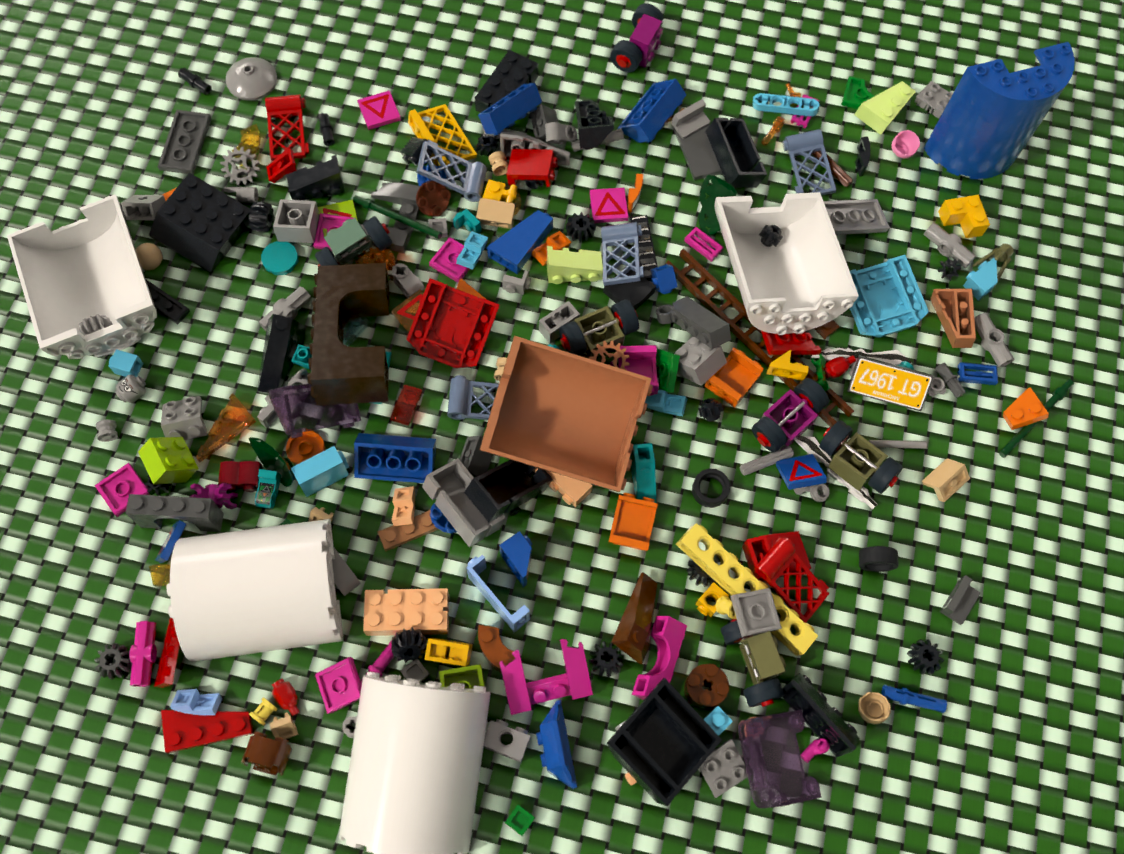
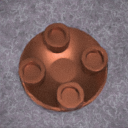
(432, 198)

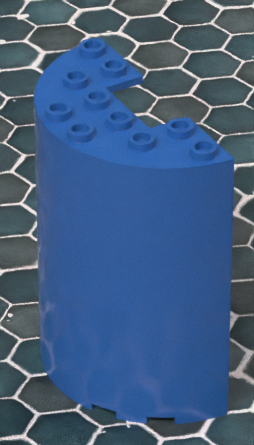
(997, 113)

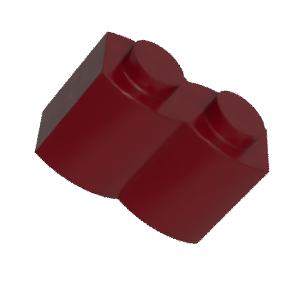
(240, 475)

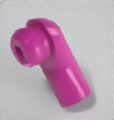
(815, 748)

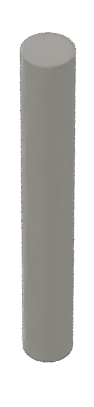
(899, 444)

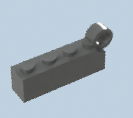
(696, 321)

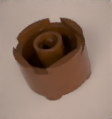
(710, 675)
(267, 754)

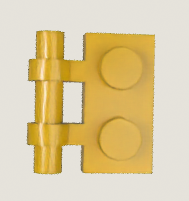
(496, 191)

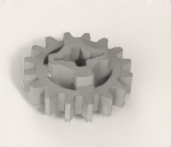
(244, 158)

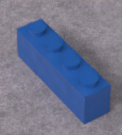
(510, 109)

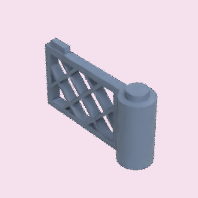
(801, 145)
(473, 176)
(620, 236)
(461, 398)

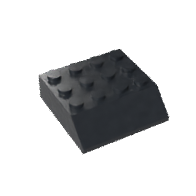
(200, 222)
(663, 743)

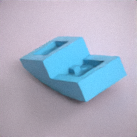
(472, 250)
(667, 403)

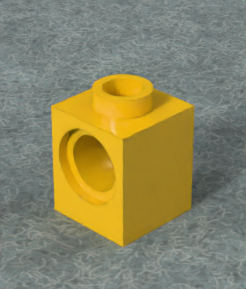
(714, 592)

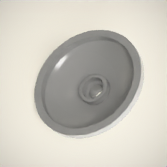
(251, 78)

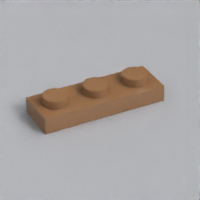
(398, 535)

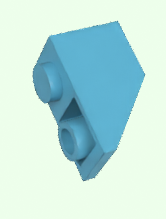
(982, 280)

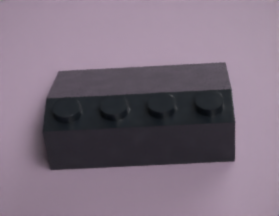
(820, 716)

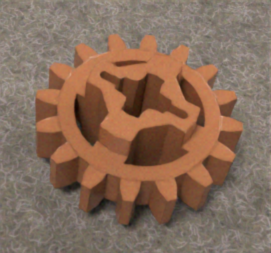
(619, 353)

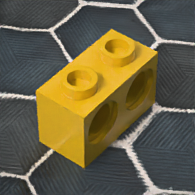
(448, 651)

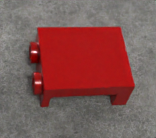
(531, 165)

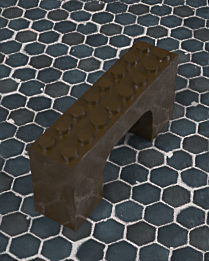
(339, 371)

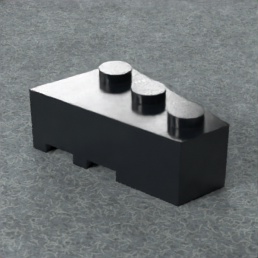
(316, 181)

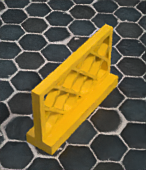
(421, 130)

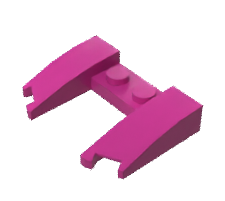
(523, 695)

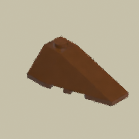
(635, 627)

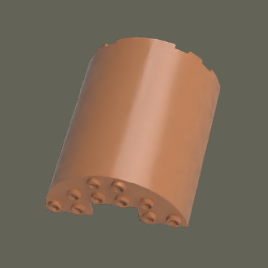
(566, 414)

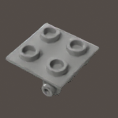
(933, 96)
(723, 768)

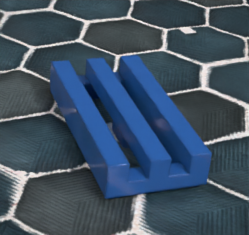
(967, 376)

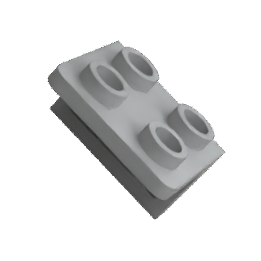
(183, 418)

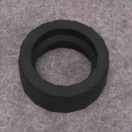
(717, 475)
(878, 558)

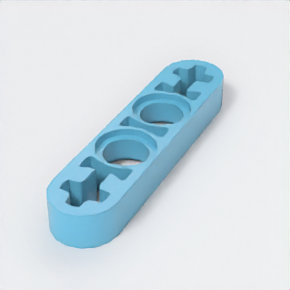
(785, 102)

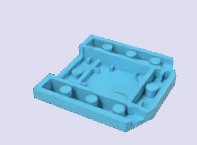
(887, 298)

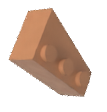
(956, 315)

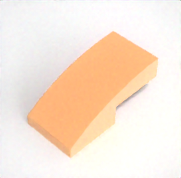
(403, 506)

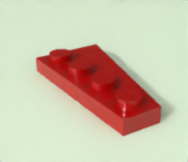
(168, 658)
(188, 731)

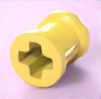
(725, 606)
(263, 711)

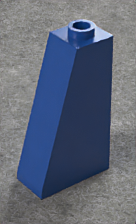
(517, 244)

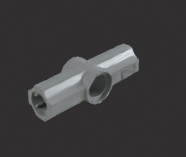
(949, 245)
(289, 306)
(997, 347)

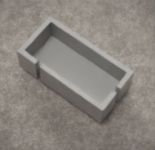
(448, 488)

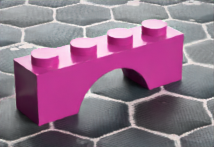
(668, 636)

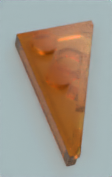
(230, 423)

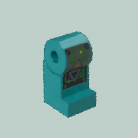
(267, 488)

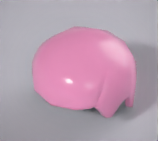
(905, 144)

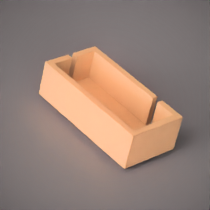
(406, 609)

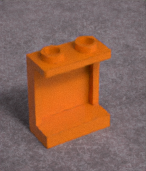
(735, 377)
(633, 522)

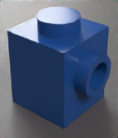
(664, 278)

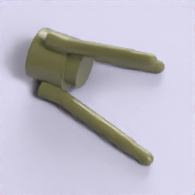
(1001, 254)

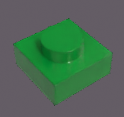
(520, 820)

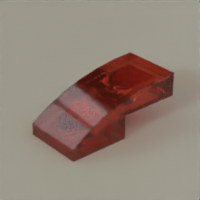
(406, 404)

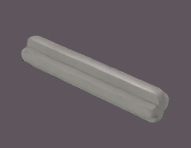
(766, 460)

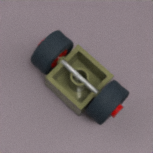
(599, 326)
(858, 459)
(762, 663)

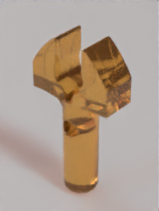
(777, 125)

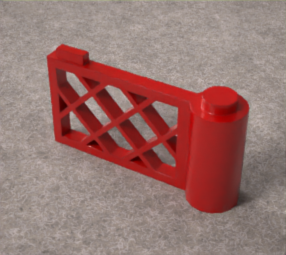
(285, 108)
(776, 562)

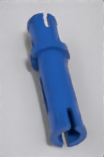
(905, 697)

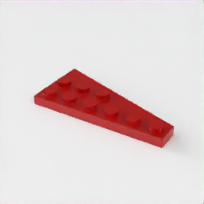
(798, 344)

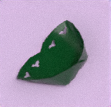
(718, 189)
(268, 455)

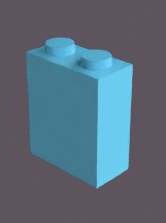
(321, 470)

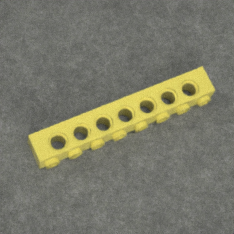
(689, 544)

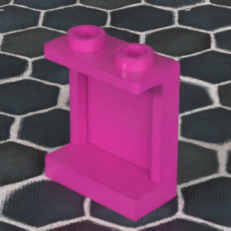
(642, 362)

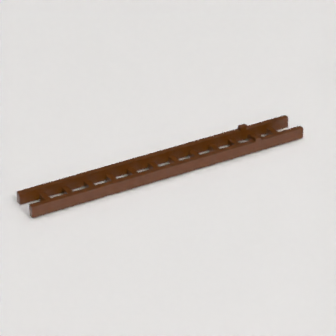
(744, 337)

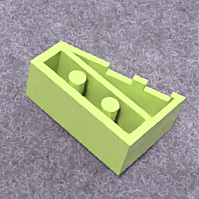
(884, 107)
(573, 266)

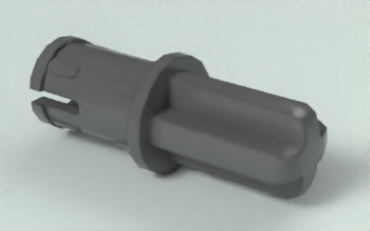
(950, 380)

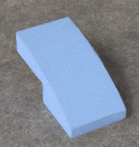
(194, 703)

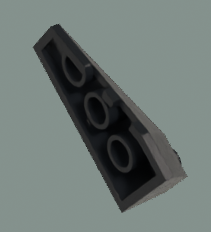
(592, 124)
(280, 344)

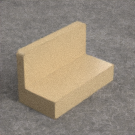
(496, 213)
(947, 479)

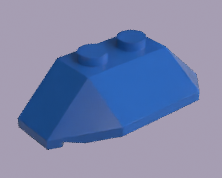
(556, 746)

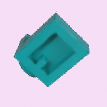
(468, 220)

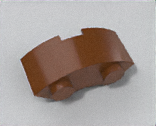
(493, 648)

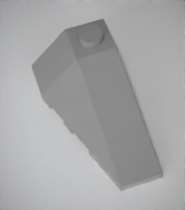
(517, 140)

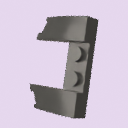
(405, 196)

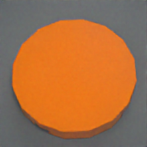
(304, 447)

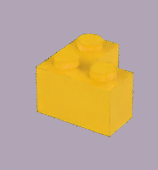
(967, 212)

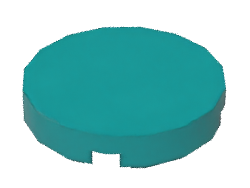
(279, 258)

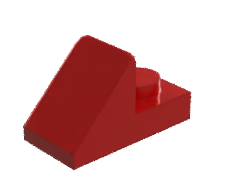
(281, 166)

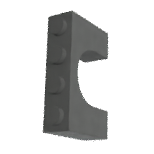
(151, 509)

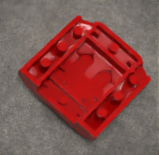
(451, 325)

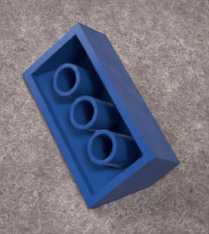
(653, 110)
(393, 457)

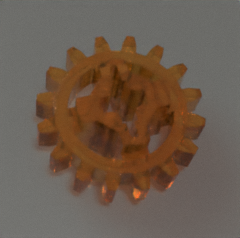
(377, 256)

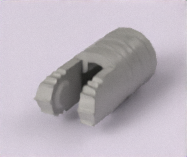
(244, 194)

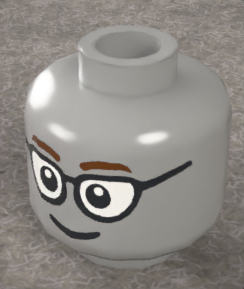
(130, 388)

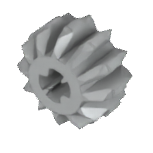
(94, 324)

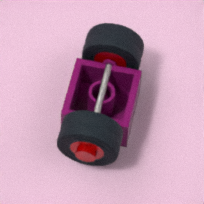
(643, 41)
(790, 415)

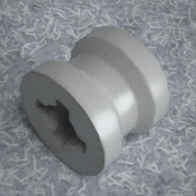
(106, 430)

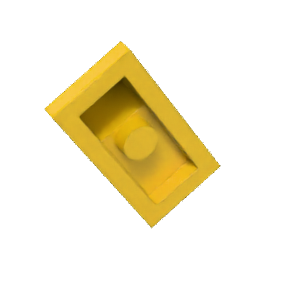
(783, 368)

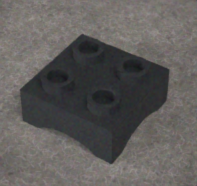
(634, 292)

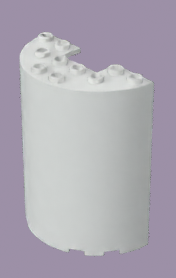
(82, 274)
(800, 279)
(254, 591)
(414, 766)

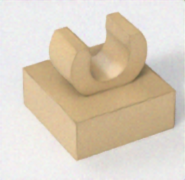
(319, 514)
(283, 727)

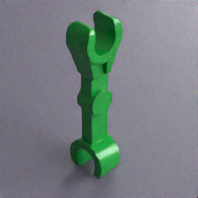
(819, 364)

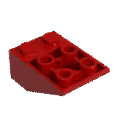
(757, 548)

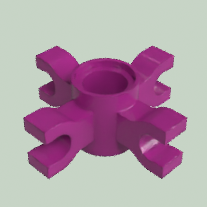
(216, 493)

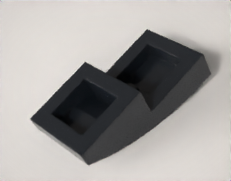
(864, 155)

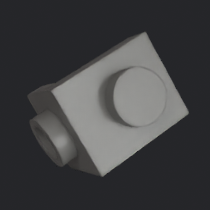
(516, 285)

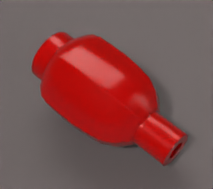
(838, 366)
(285, 696)

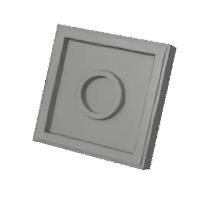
(755, 612)

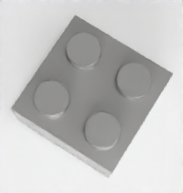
(296, 221)
(699, 361)

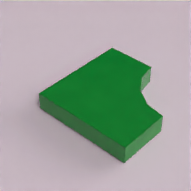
(855, 93)
(667, 367)

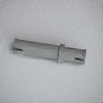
(613, 136)

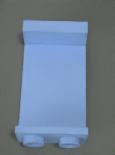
(514, 621)

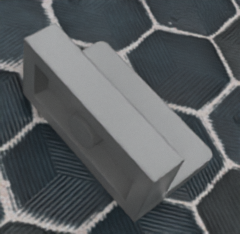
(690, 119)

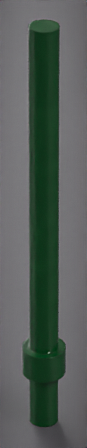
(370, 205)
(1057, 396)

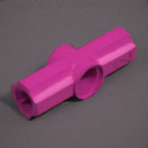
(143, 654)

